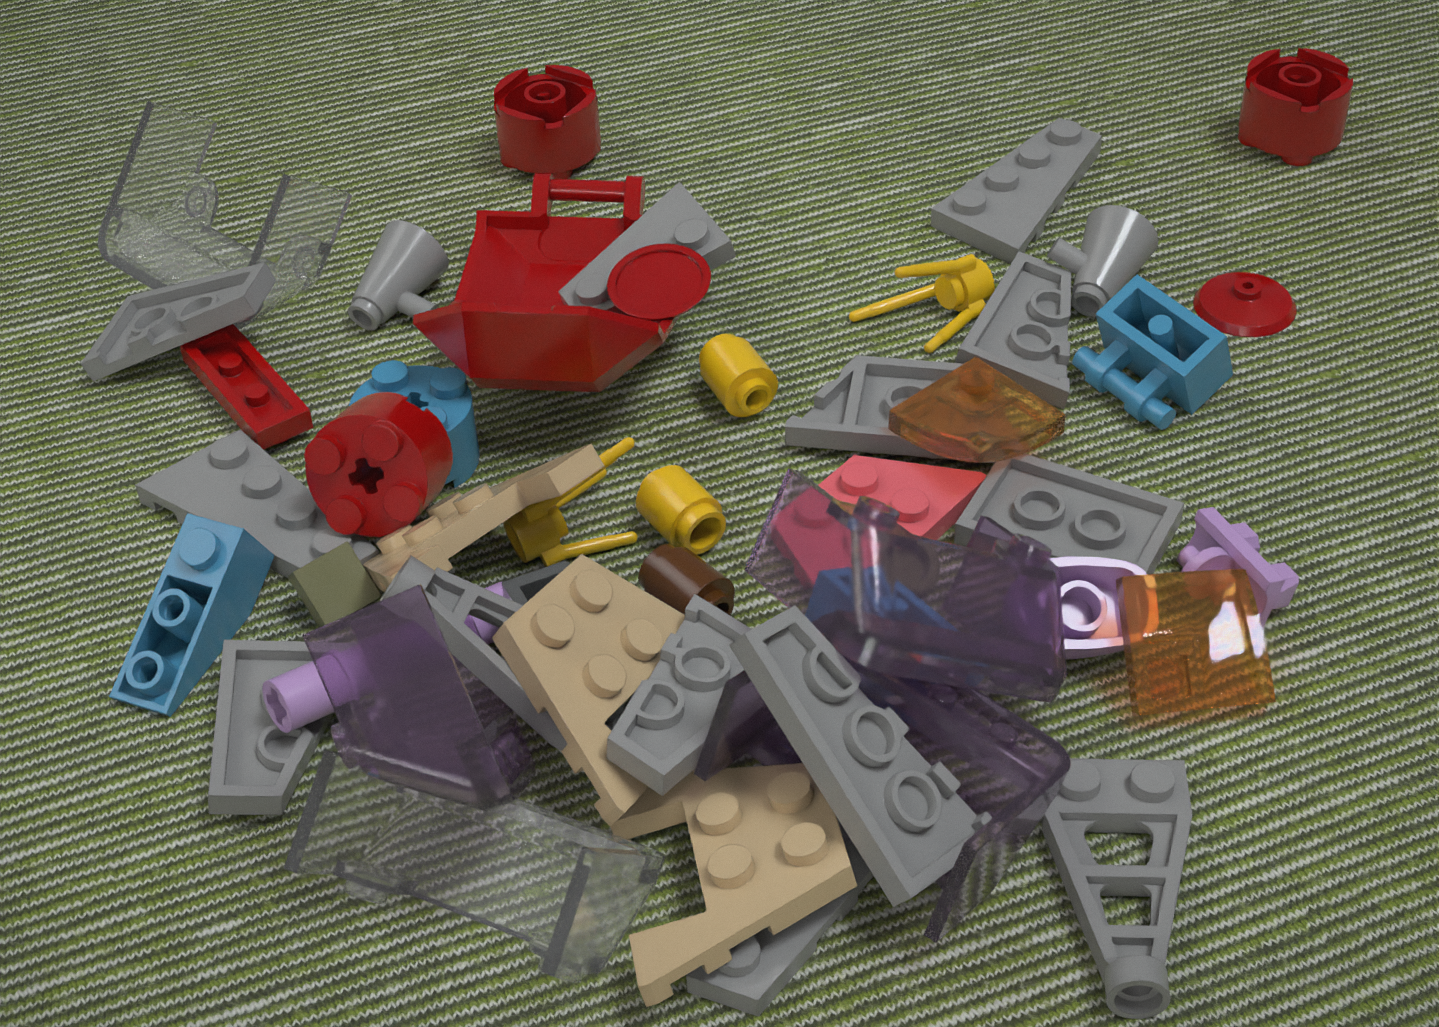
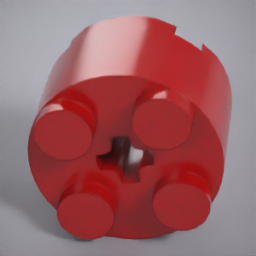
(1295, 104)
(547, 120)
(378, 465)

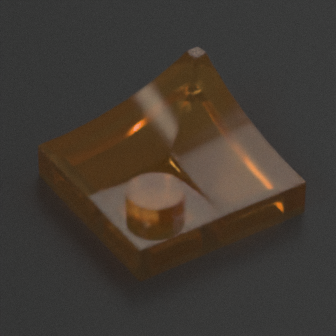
(976, 416)
(1193, 642)

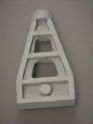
(451, 603)
(1123, 799)

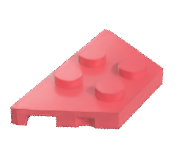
(923, 494)

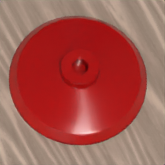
(659, 281)
(1245, 304)

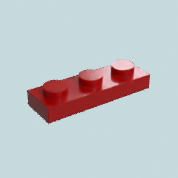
(247, 386)

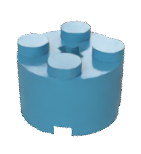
(445, 395)

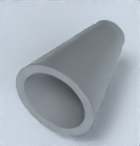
(1111, 253)
(398, 271)

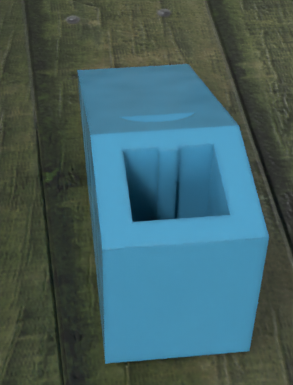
(194, 608)

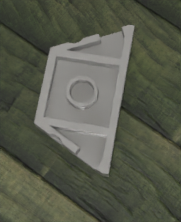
(856, 406)

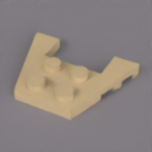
(465, 518)
(581, 657)
(763, 860)

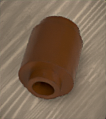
(678, 574)

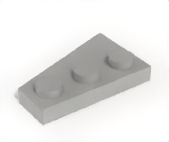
(671, 220)
(252, 759)

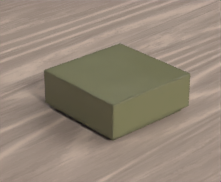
(334, 585)

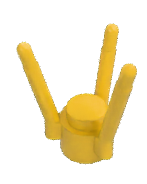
(961, 287)
(541, 525)

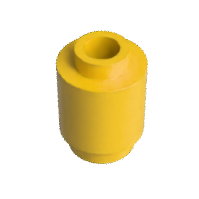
(737, 375)
(681, 509)

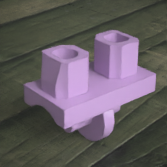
(1236, 546)

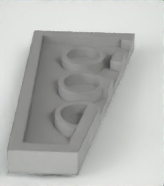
(1016, 195)
(250, 490)

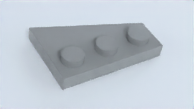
(176, 315)
(1027, 329)
(673, 709)

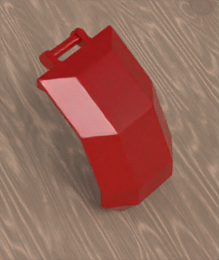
(508, 312)

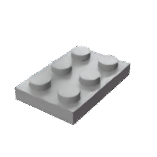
(1073, 512)

